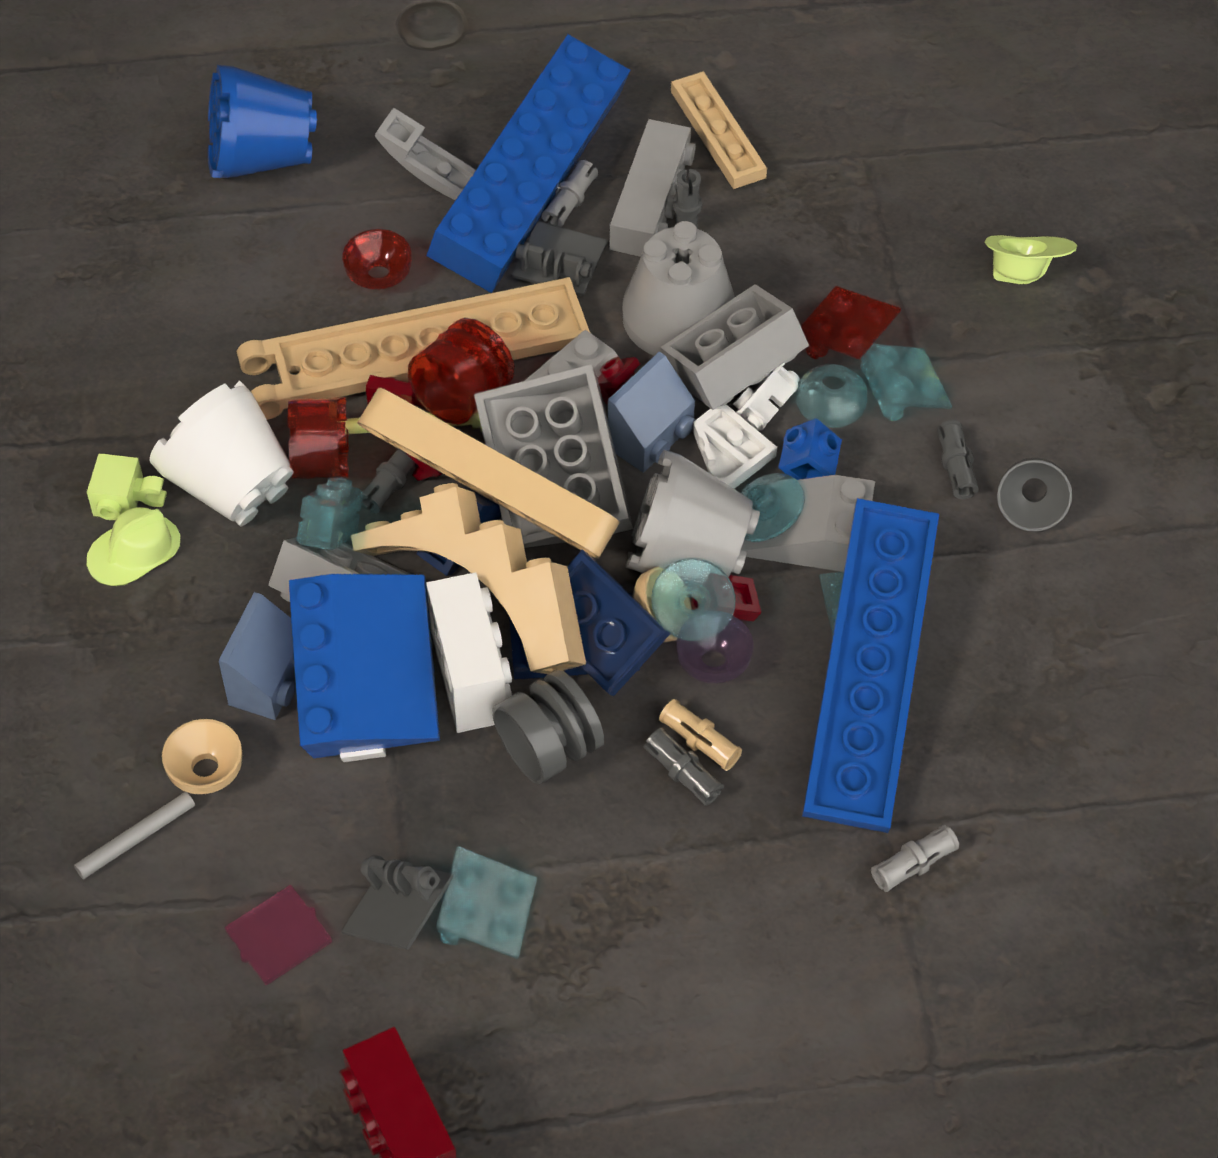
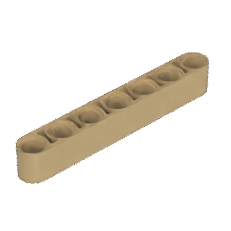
(488, 472)

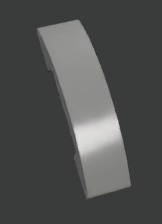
(421, 157)

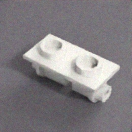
(755, 405)

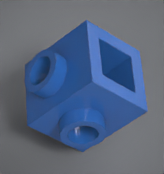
(810, 451)

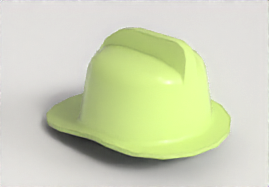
(1025, 258)
(133, 547)

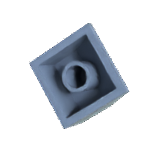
(650, 413)
(260, 660)

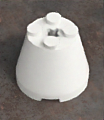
(225, 454)

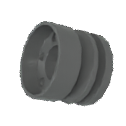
(548, 726)

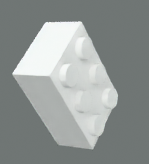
(468, 649)

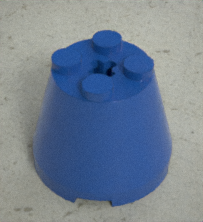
(257, 123)

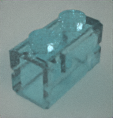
(330, 514)

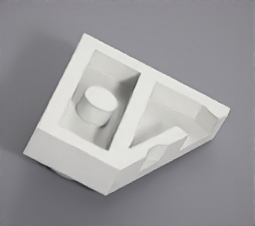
(731, 445)

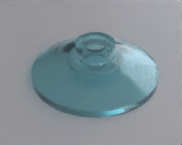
(779, 502)
(702, 582)

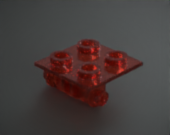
(846, 323)

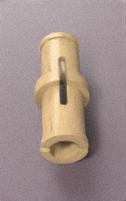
(719, 749)

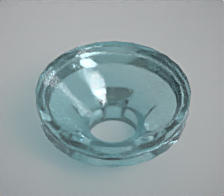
(828, 405)

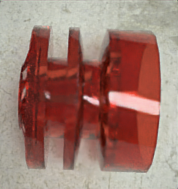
(458, 365)

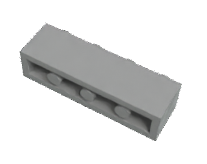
(650, 186)

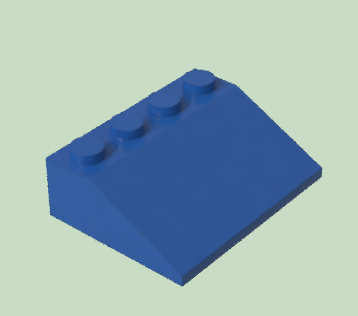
(362, 662)

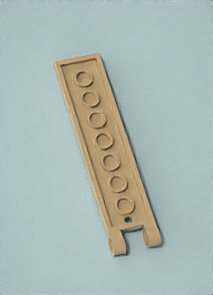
(343, 356)

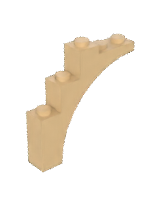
(532, 592)

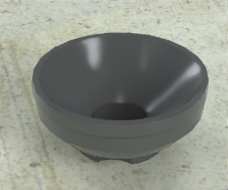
(1038, 513)

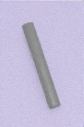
(134, 835)

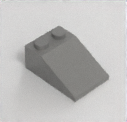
(822, 529)

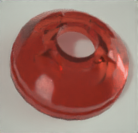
(377, 249)

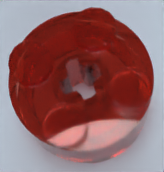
(318, 438)

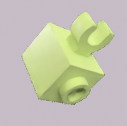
(119, 485)

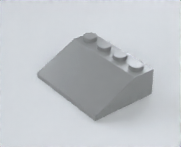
(560, 433)

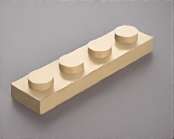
(718, 130)

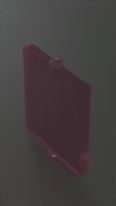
(278, 935)

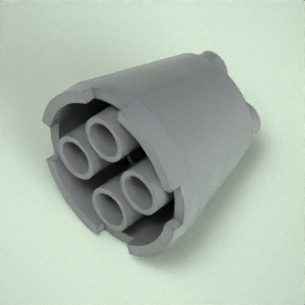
(674, 286)
(690, 516)

